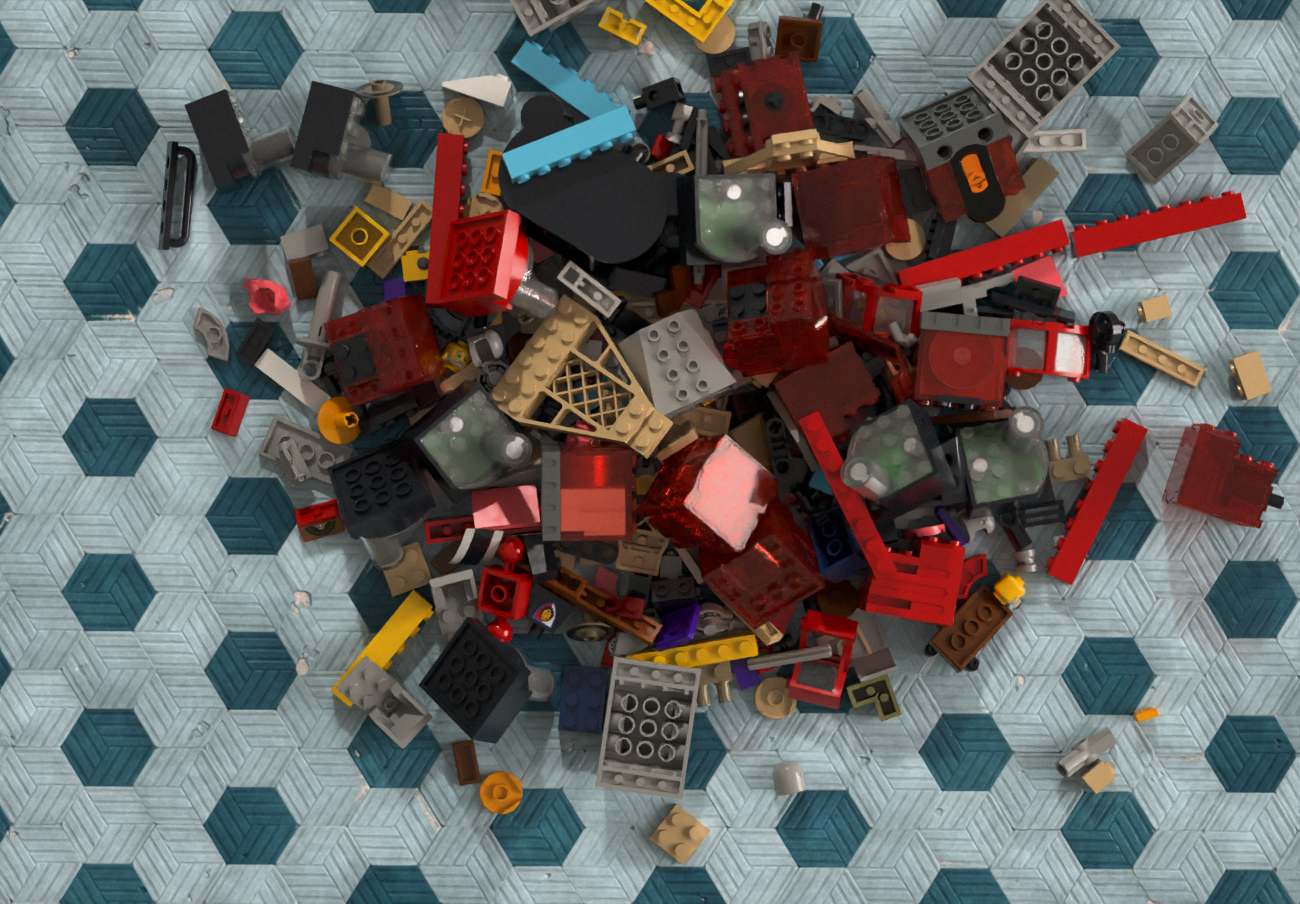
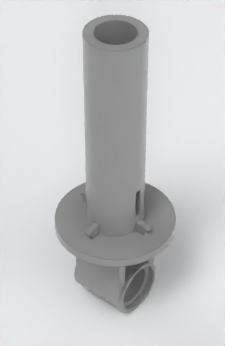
(315, 343)

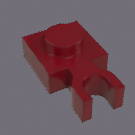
(629, 609)

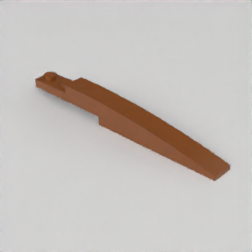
(592, 601)

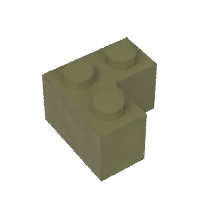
(877, 691)

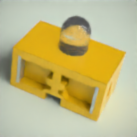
(620, 29)
(415, 266)

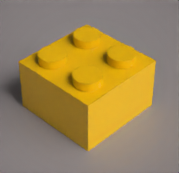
(360, 237)

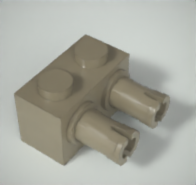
(1070, 468)
(719, 675)

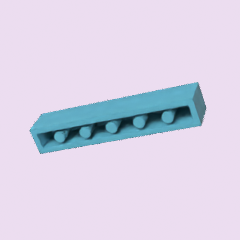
(562, 81)
(569, 144)

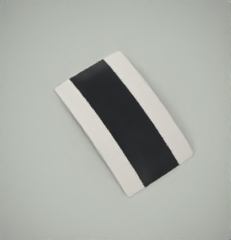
(477, 547)

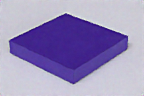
(678, 627)

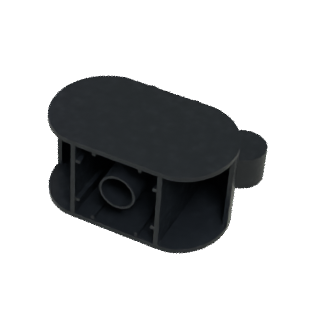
(596, 206)

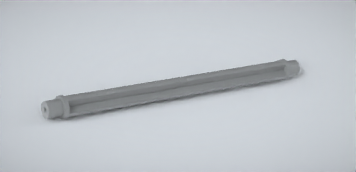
(701, 169)

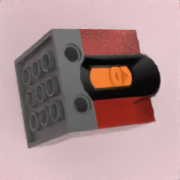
(963, 155)

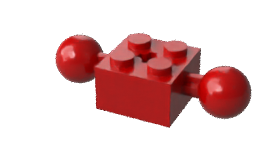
(505, 589)

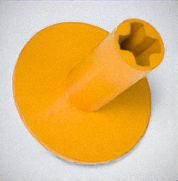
(338, 421)

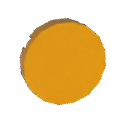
(501, 792)

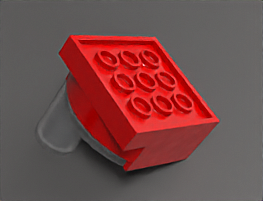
(491, 267)

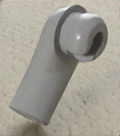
(901, 338)

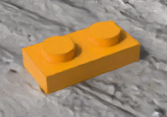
(490, 180)

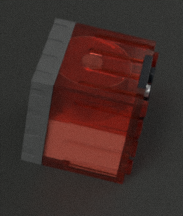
(959, 361)
(587, 491)

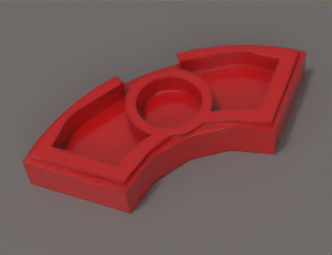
(972, 569)

